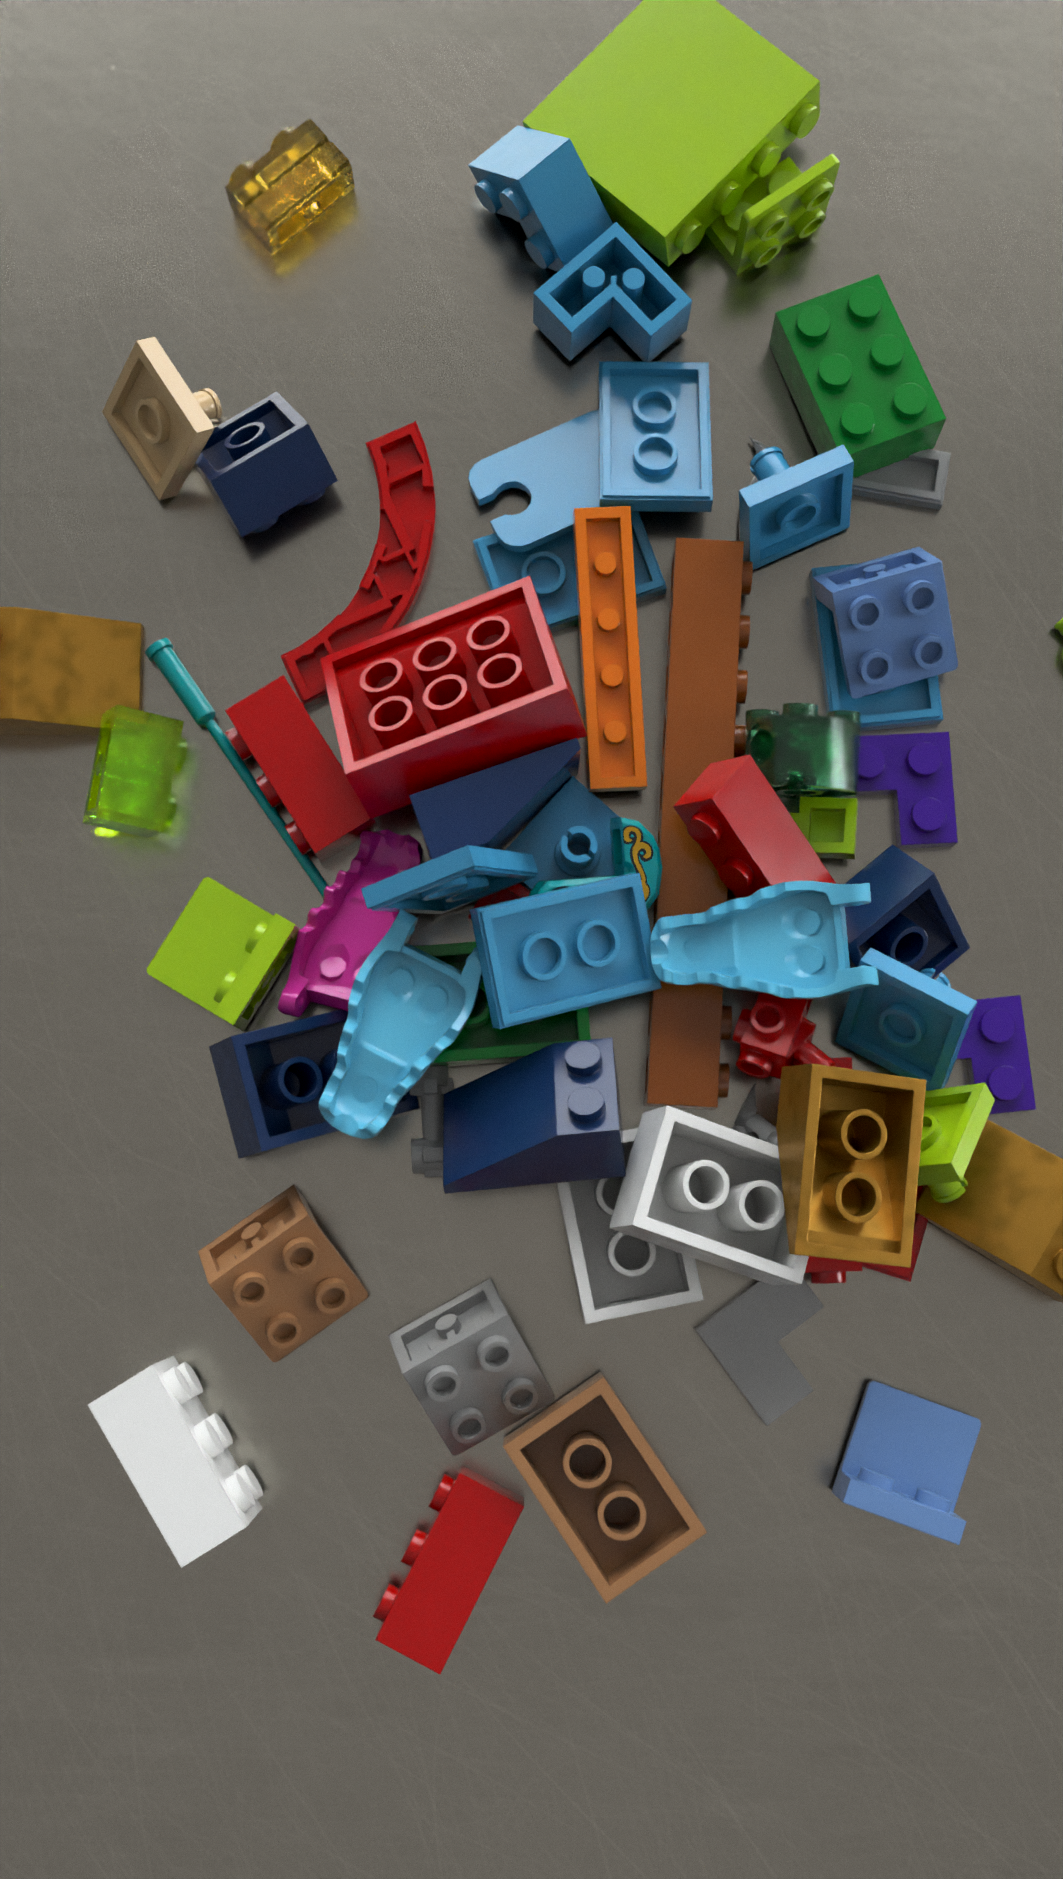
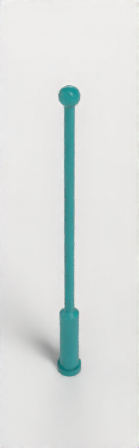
(203, 714)

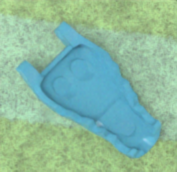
(774, 942)
(397, 1023)

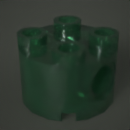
(805, 750)

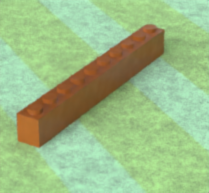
(697, 730)

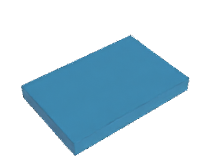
(655, 436)
(554, 571)
(897, 707)
(450, 881)
(564, 949)

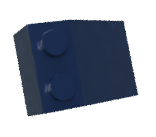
(495, 802)
(276, 1080)
(536, 1121)

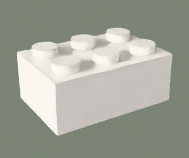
(708, 1196)
(615, 1270)
(178, 1458)

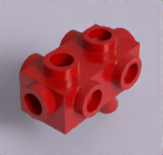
(776, 1036)

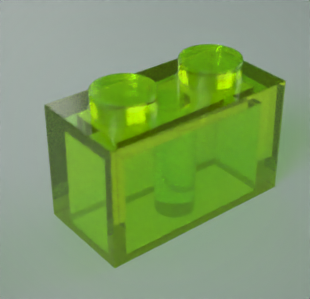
(135, 772)

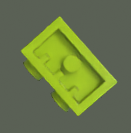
(774, 212)
(224, 953)

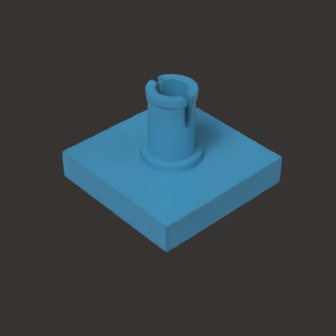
(794, 503)
(569, 836)
(907, 1021)

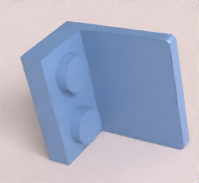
(890, 620)
(908, 1461)

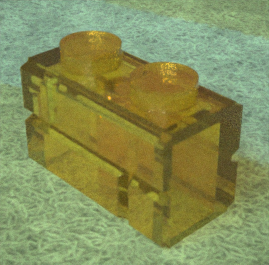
(289, 185)

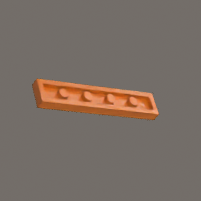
(609, 649)

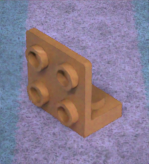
(281, 1275)

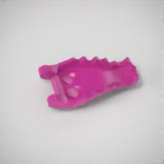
(343, 929)

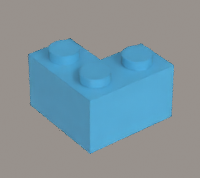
(544, 188)
(616, 288)

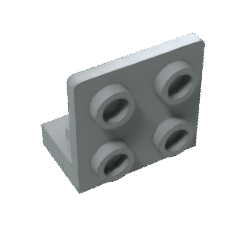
(470, 1368)

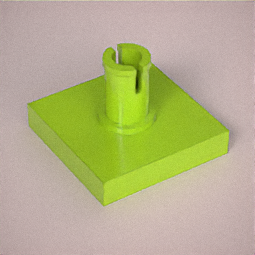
(949, 1136)

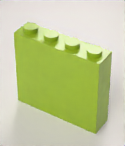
(679, 118)

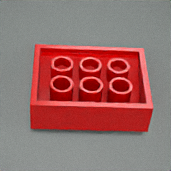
(449, 696)

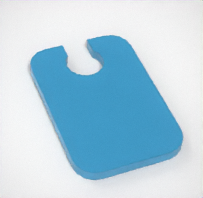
(555, 470)

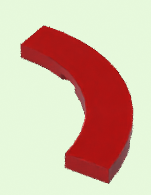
(396, 565)

